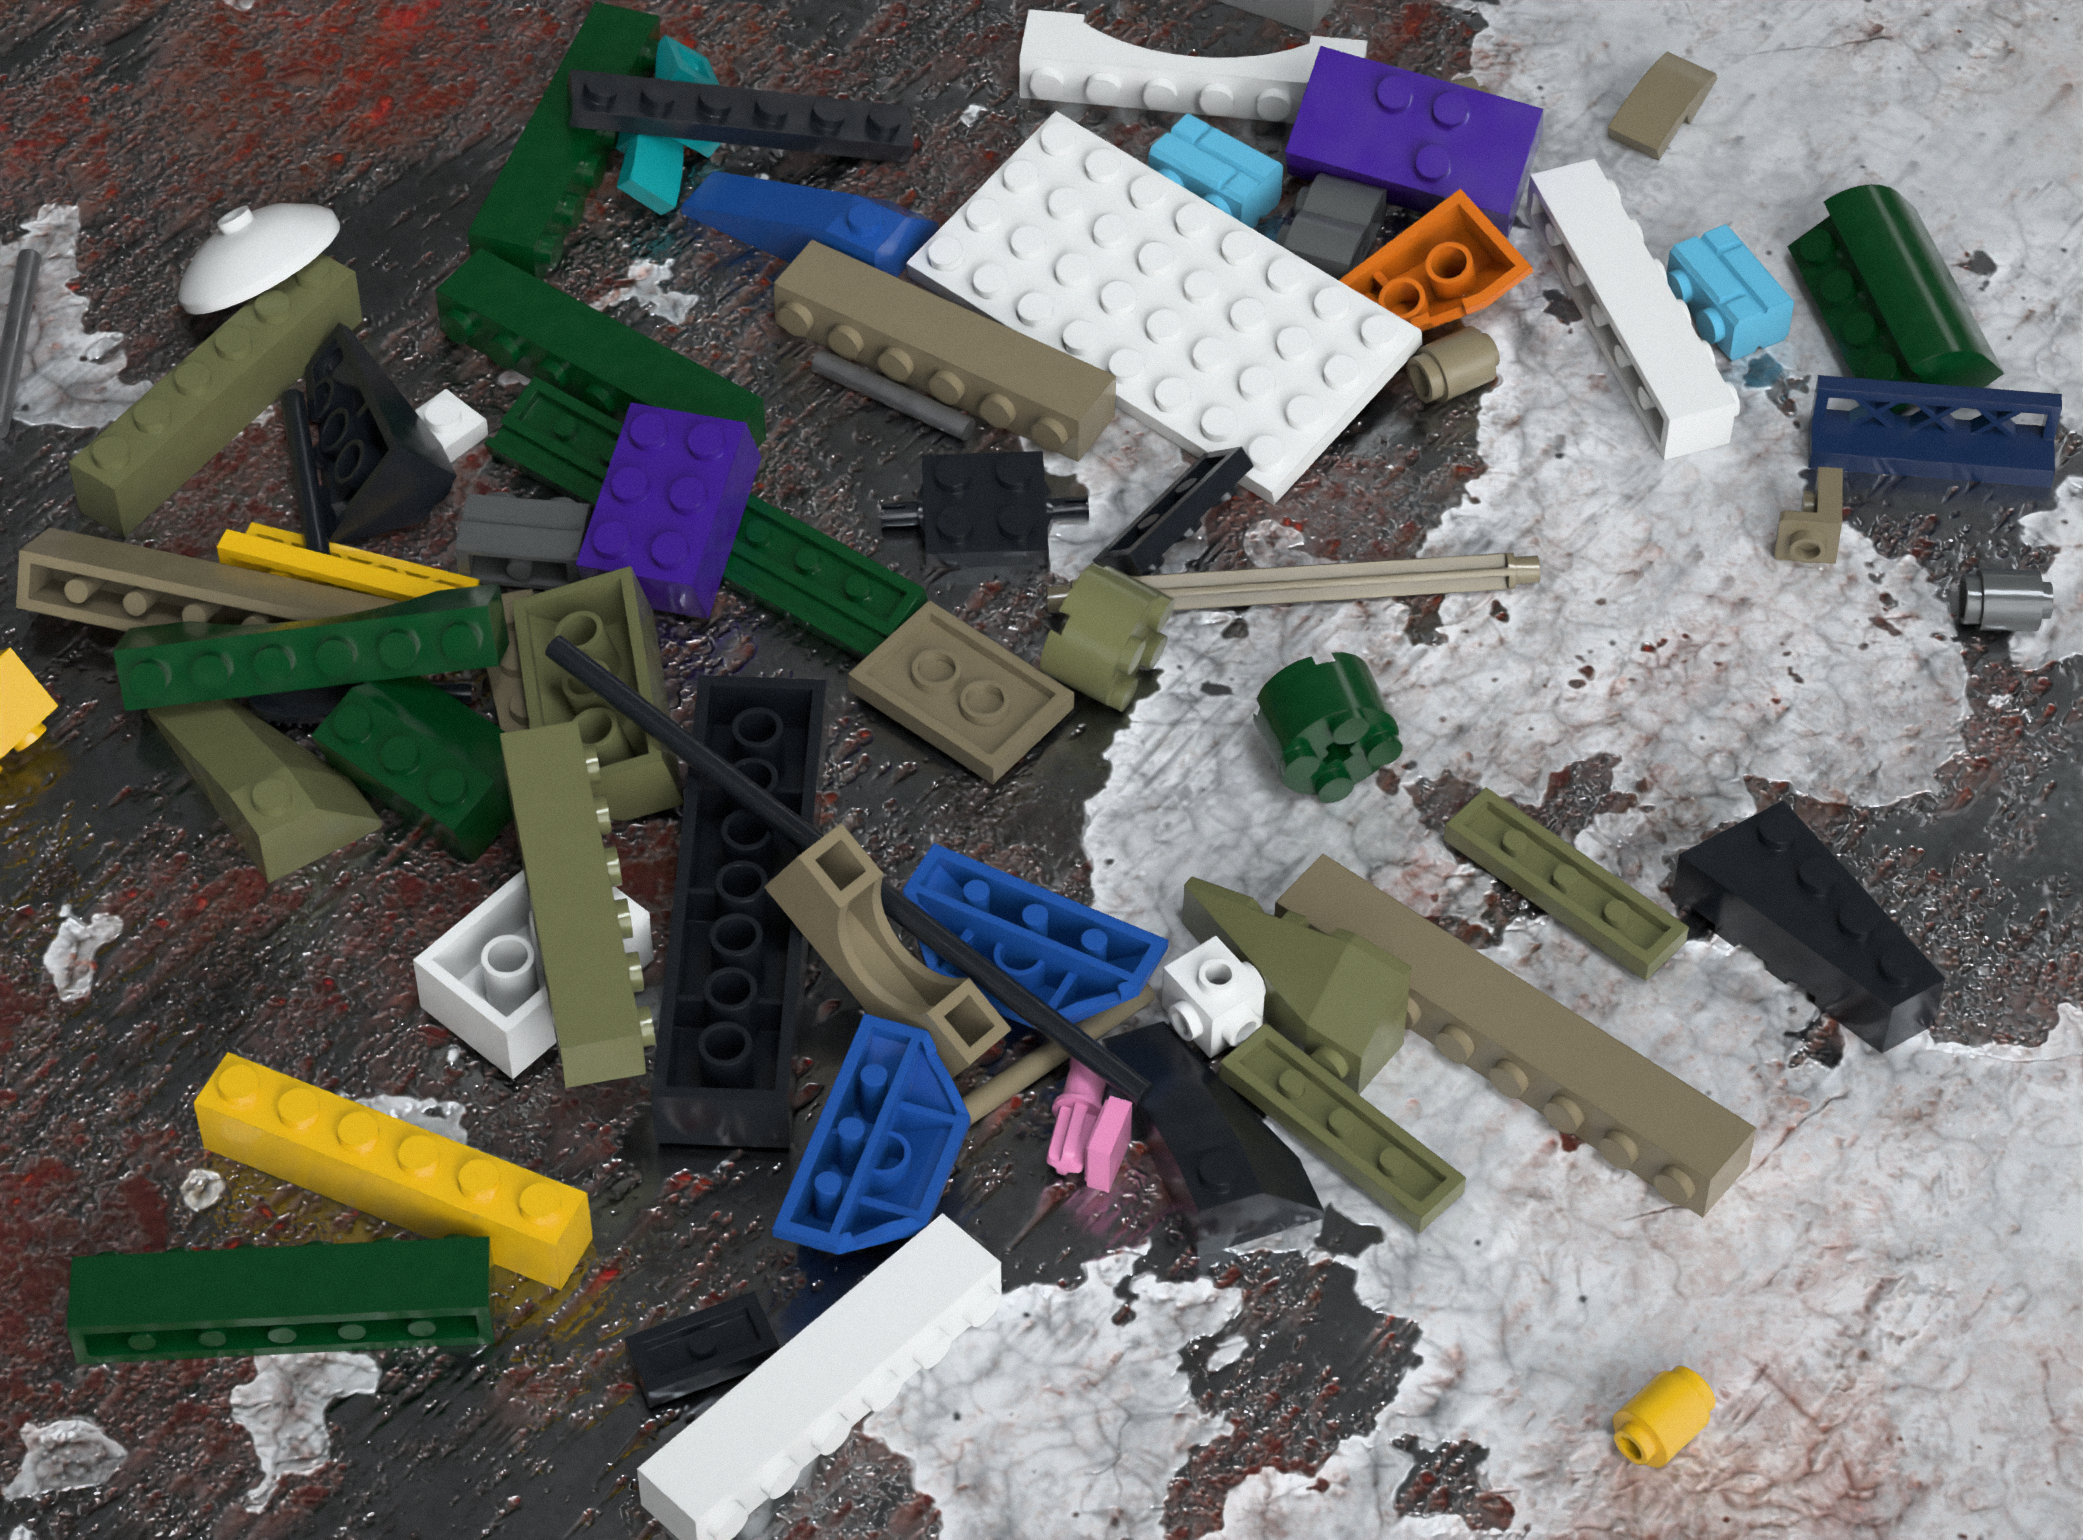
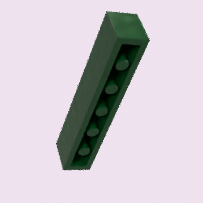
(557, 165)
(580, 349)
(281, 1299)

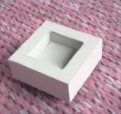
(453, 423)

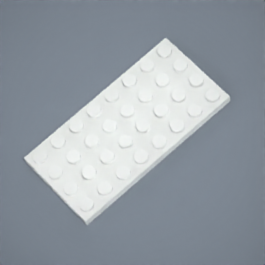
(1189, 308)

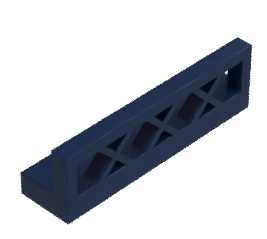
(1932, 440)

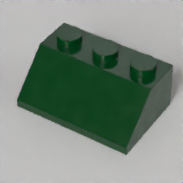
(422, 759)

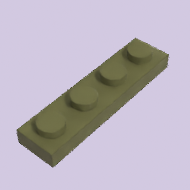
(1566, 883)
(1342, 1127)

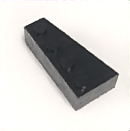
(1812, 924)

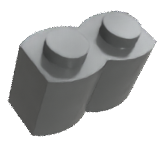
(1335, 223)

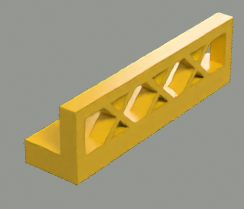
(347, 568)

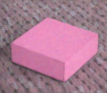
(1108, 1143)

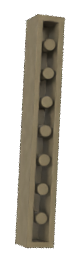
(1538, 1047)

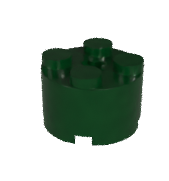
(1326, 726)

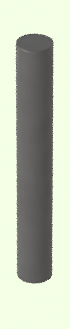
(893, 395)

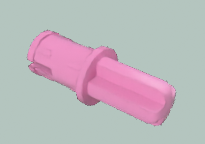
(1075, 1118)

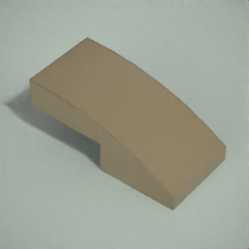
(1660, 104)

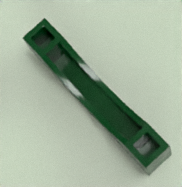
(226, 661)

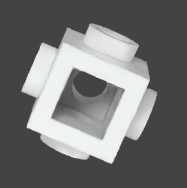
(1213, 997)

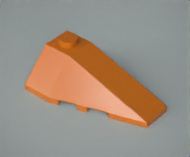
(1441, 266)

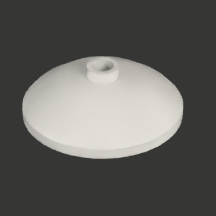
(254, 253)

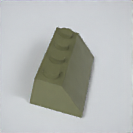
(617, 629)

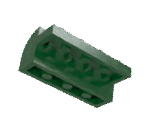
(1891, 294)

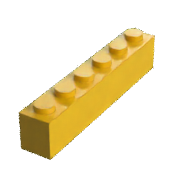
(392, 1169)

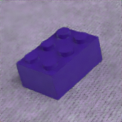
(672, 505)

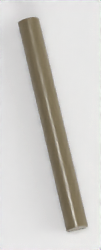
(1046, 1058)

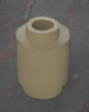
(1453, 365)

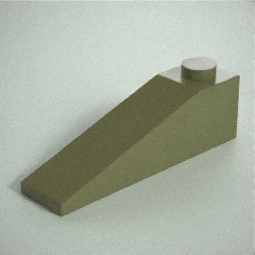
(265, 786)
(1323, 992)

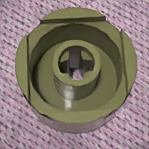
(1107, 635)

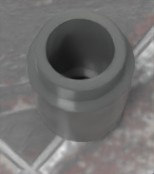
(2005, 599)

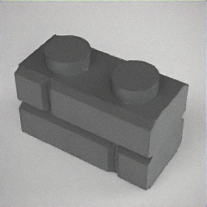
(521, 540)

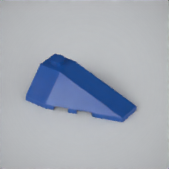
(788, 216)

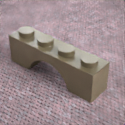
(838, 907)

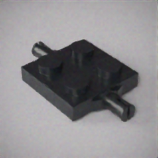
(984, 510)

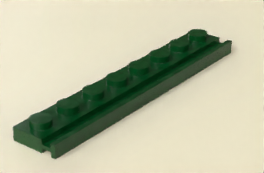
(773, 554)

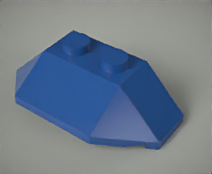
(1043, 940)
(878, 1145)

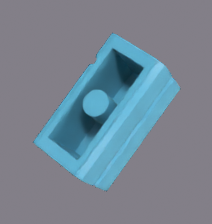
(1219, 169)
(1729, 293)

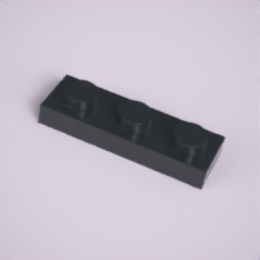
(1176, 512)

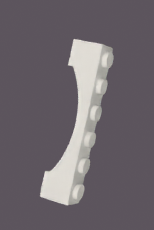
(1079, 64)

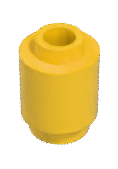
(1663, 1416)

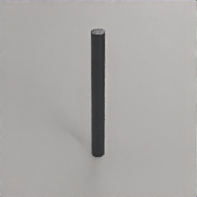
(304, 471)

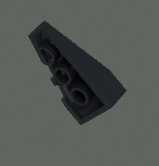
(373, 447)
(1211, 1150)

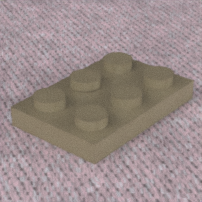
(961, 691)

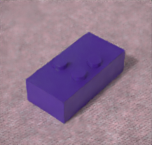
(1414, 136)

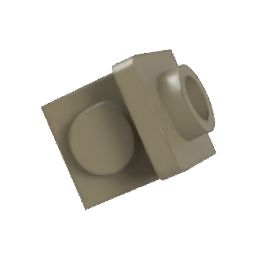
(1816, 529)

